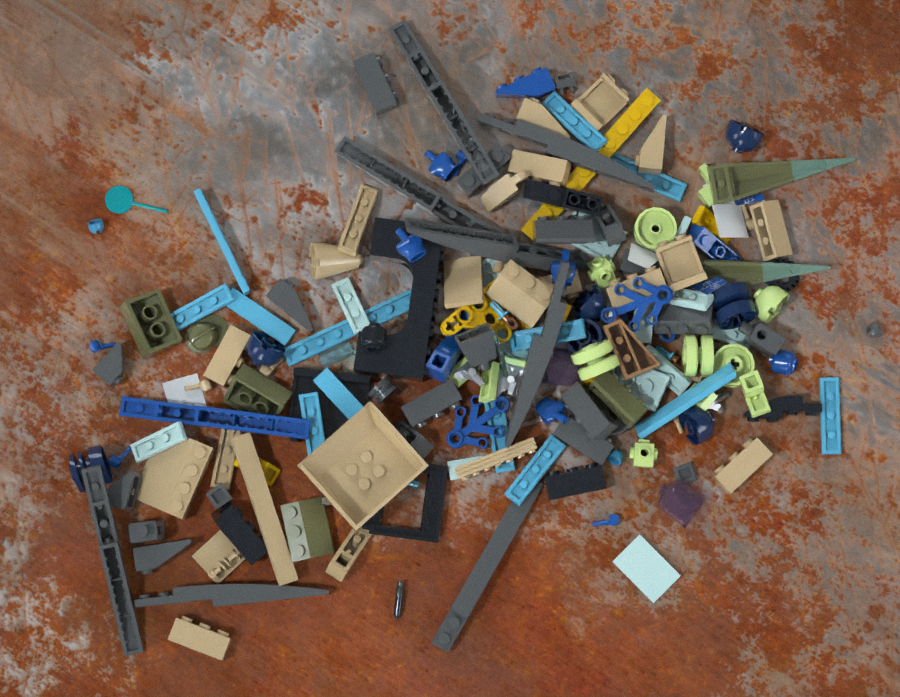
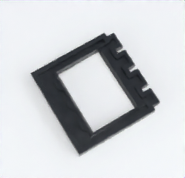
(431, 511)

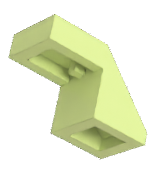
(705, 193)
(754, 394)

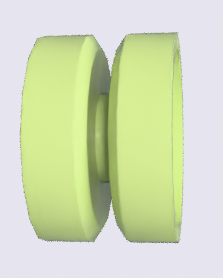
(655, 218)
(694, 355)
(739, 356)
(594, 357)

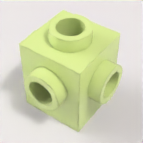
(601, 271)
(643, 461)

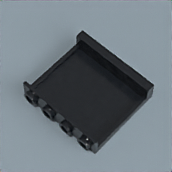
(332, 417)

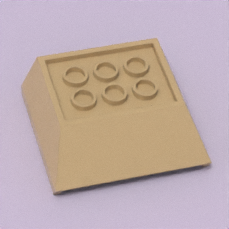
(363, 465)

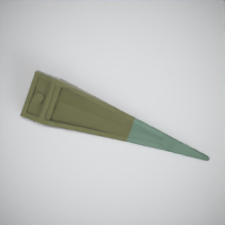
(741, 180)
(754, 272)

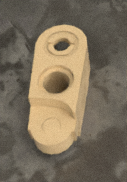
(503, 190)

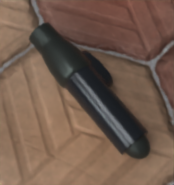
(399, 593)

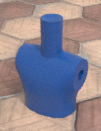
(442, 165)
(410, 246)
(555, 265)
(551, 410)

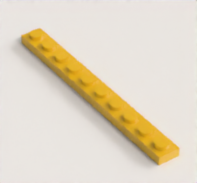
(616, 137)

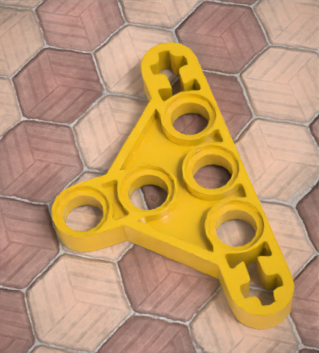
(476, 318)

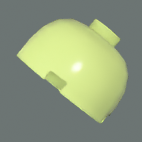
(769, 302)

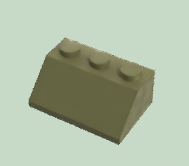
(150, 323)
(256, 393)
(618, 398)
(307, 529)

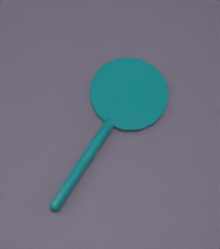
(120, 200)

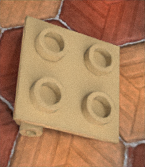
(218, 557)

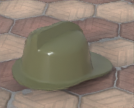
(206, 334)

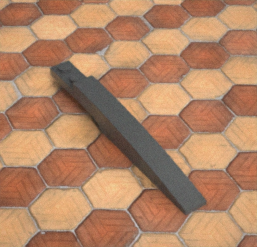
(443, 102)
(565, 148)
(408, 186)
(492, 244)
(539, 352)
(112, 560)
(483, 571)
(229, 594)

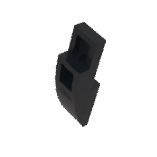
(562, 198)
(787, 404)

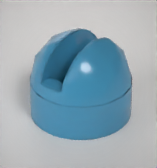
(95, 225)
(615, 457)

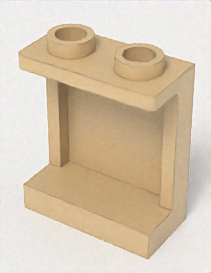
(601, 102)
(680, 262)

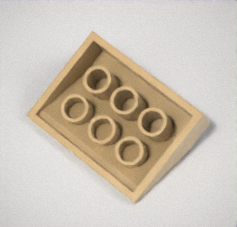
(174, 477)

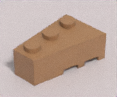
(630, 351)

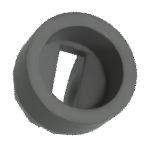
(873, 330)

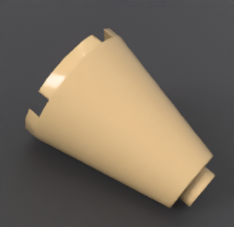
(328, 261)

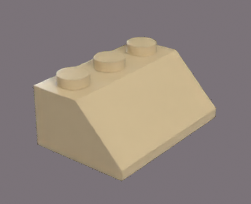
(520, 293)

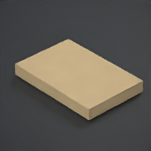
(463, 282)

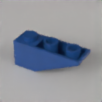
(534, 85)
(710, 245)
(444, 358)

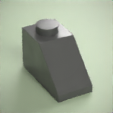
(610, 225)
(112, 366)
(414, 438)
(124, 491)

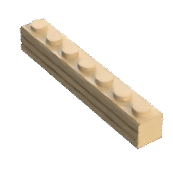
(496, 459)

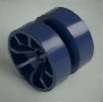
(733, 305)

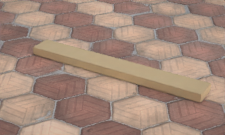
(264, 509)

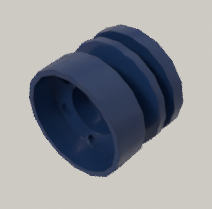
(95, 457)

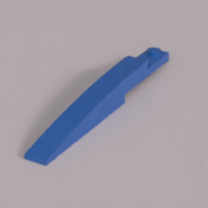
(215, 418)

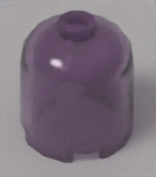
(561, 368)
(680, 501)

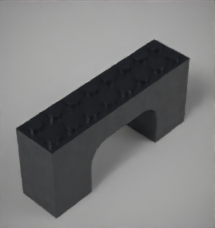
(408, 349)

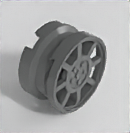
(382, 390)

